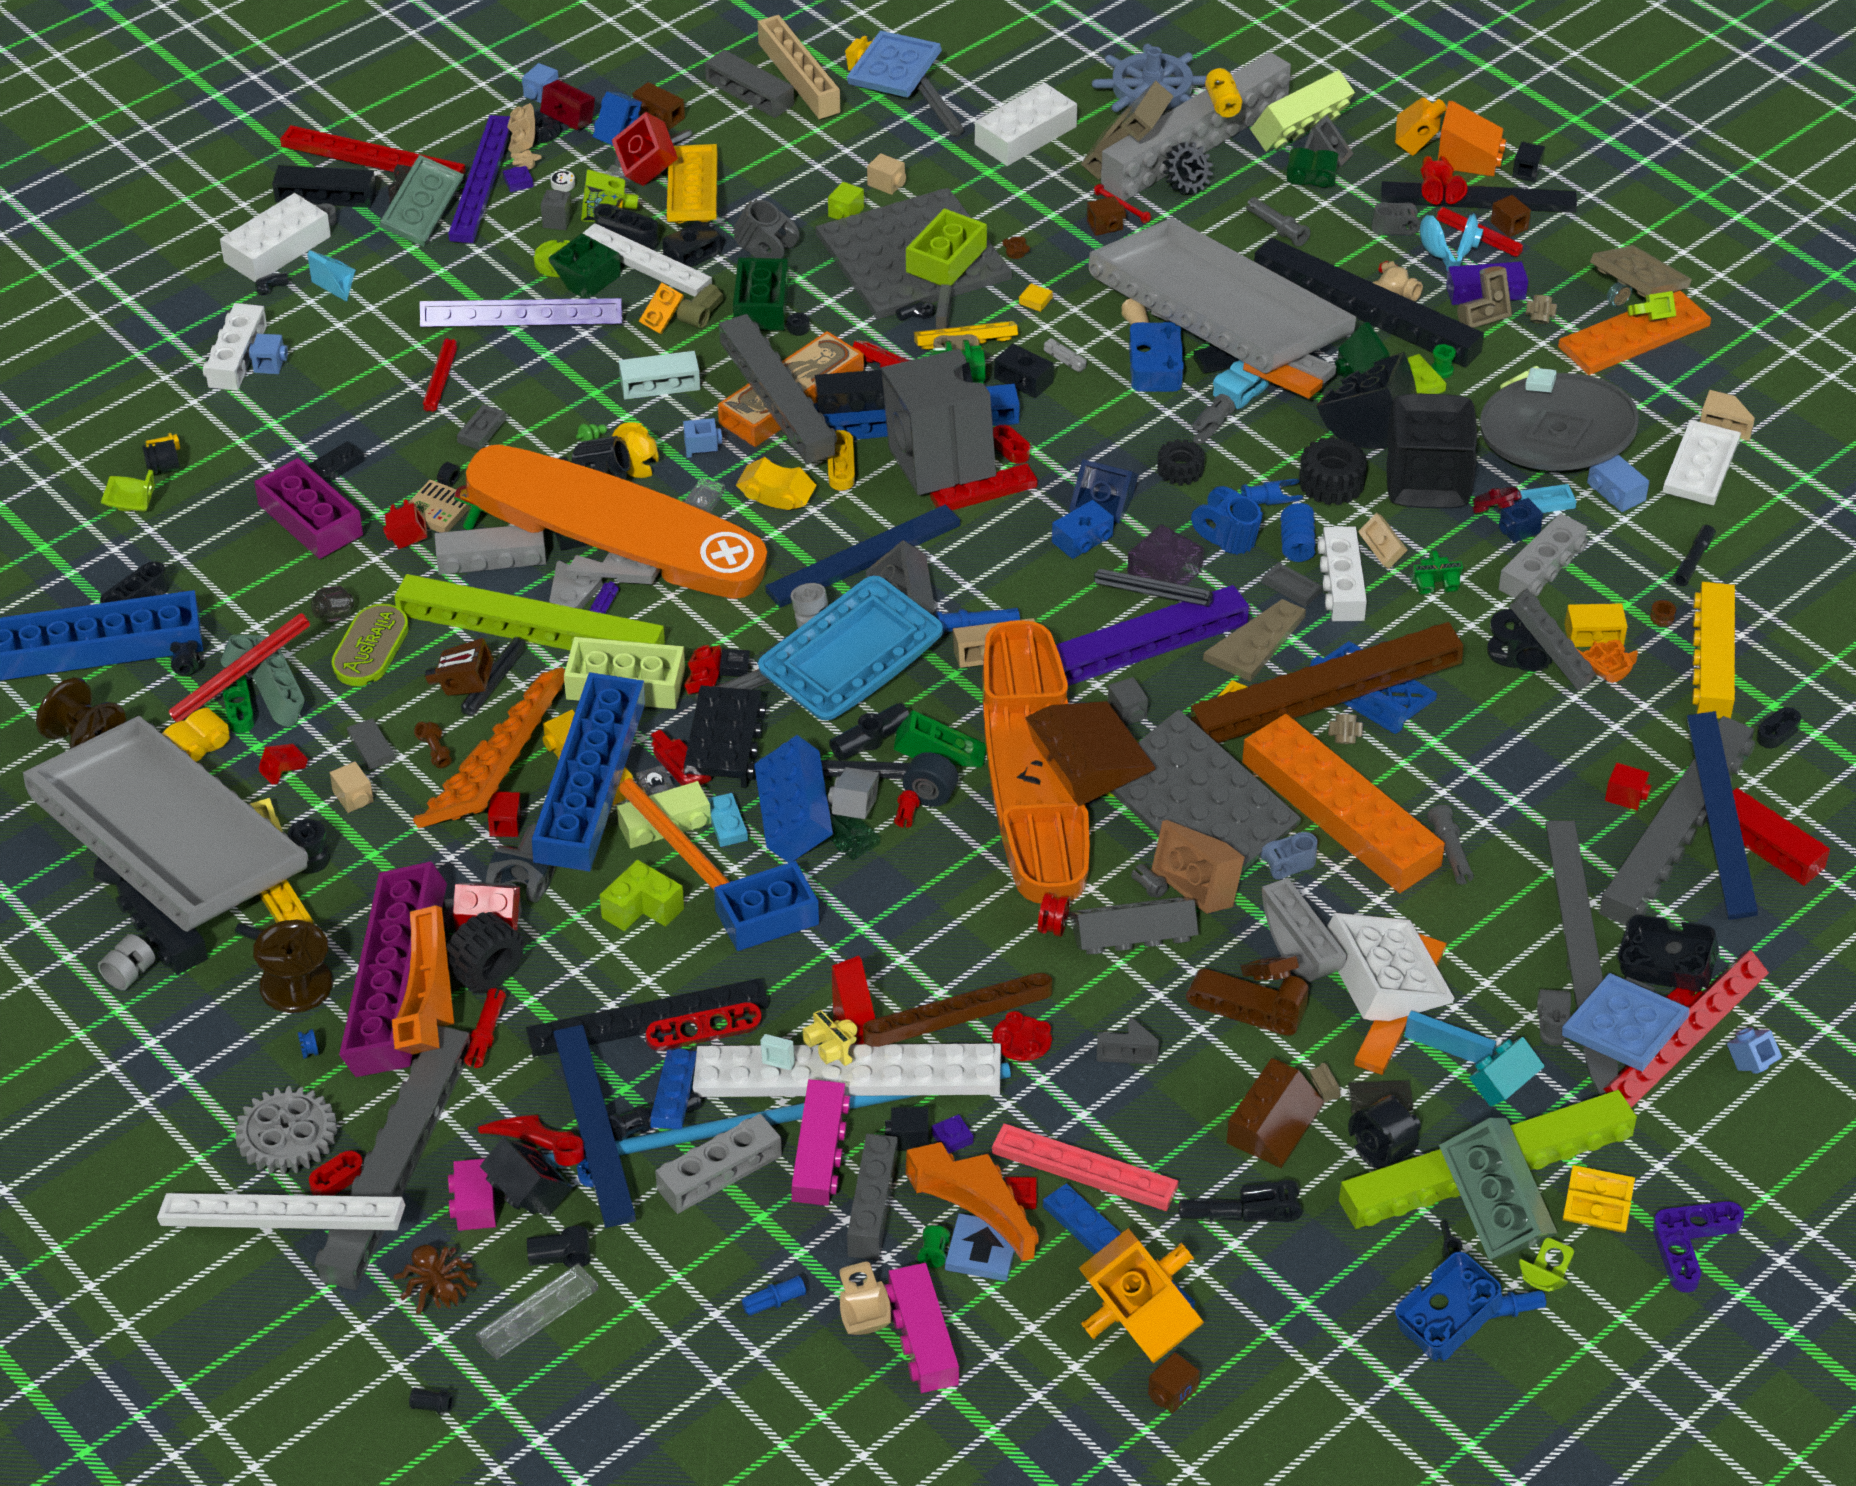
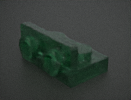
(852, 836)

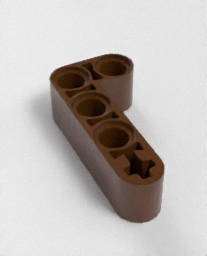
(1251, 1003)

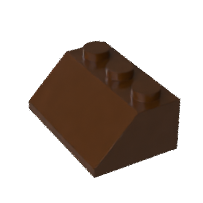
(1274, 1114)

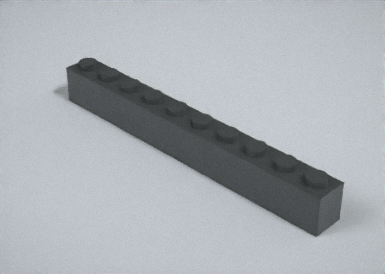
(1669, 833)
(396, 1153)

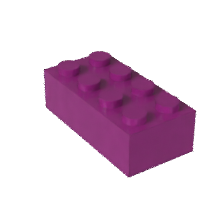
(308, 508)

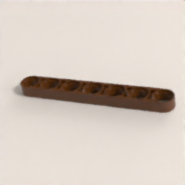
(957, 1009)

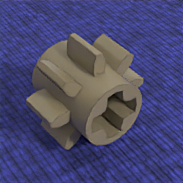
(1541, 309)
(1345, 729)

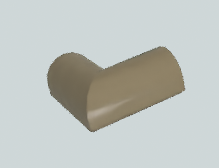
(1494, 302)

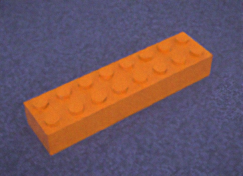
(1343, 803)

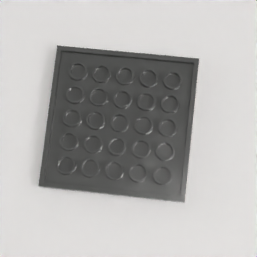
(873, 253)

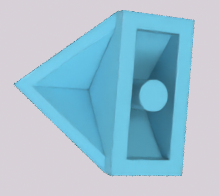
(331, 274)

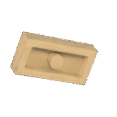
(1382, 540)

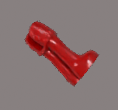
(1438, 173)

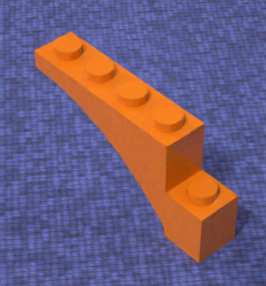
(428, 986)
(976, 1187)

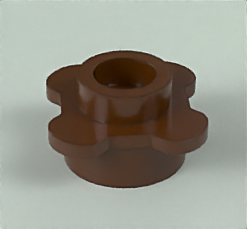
(1016, 247)

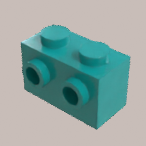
(1506, 1071)

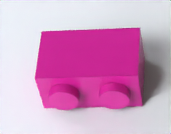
(473, 1196)

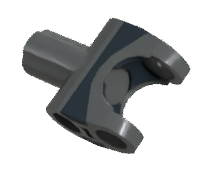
(517, 866)

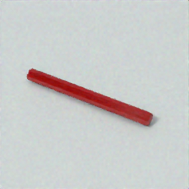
(239, 667)

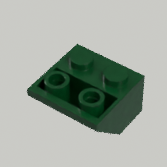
(586, 266)

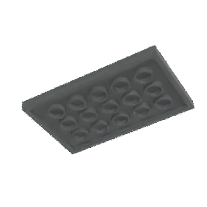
(1204, 791)

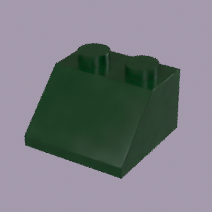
(1360, 351)

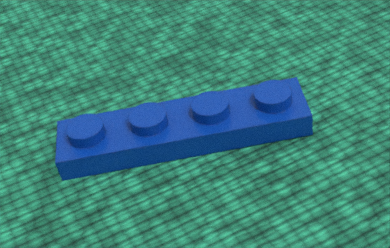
(674, 1089)

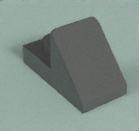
(1134, 1047)

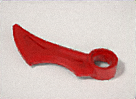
(531, 1130)

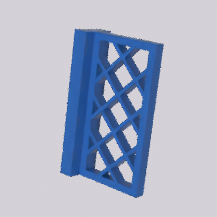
(1381, 708)

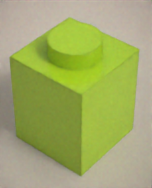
(845, 201)

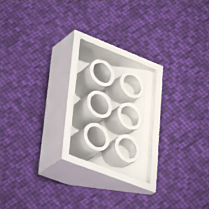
(1387, 967)

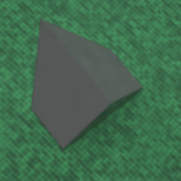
(1326, 137)

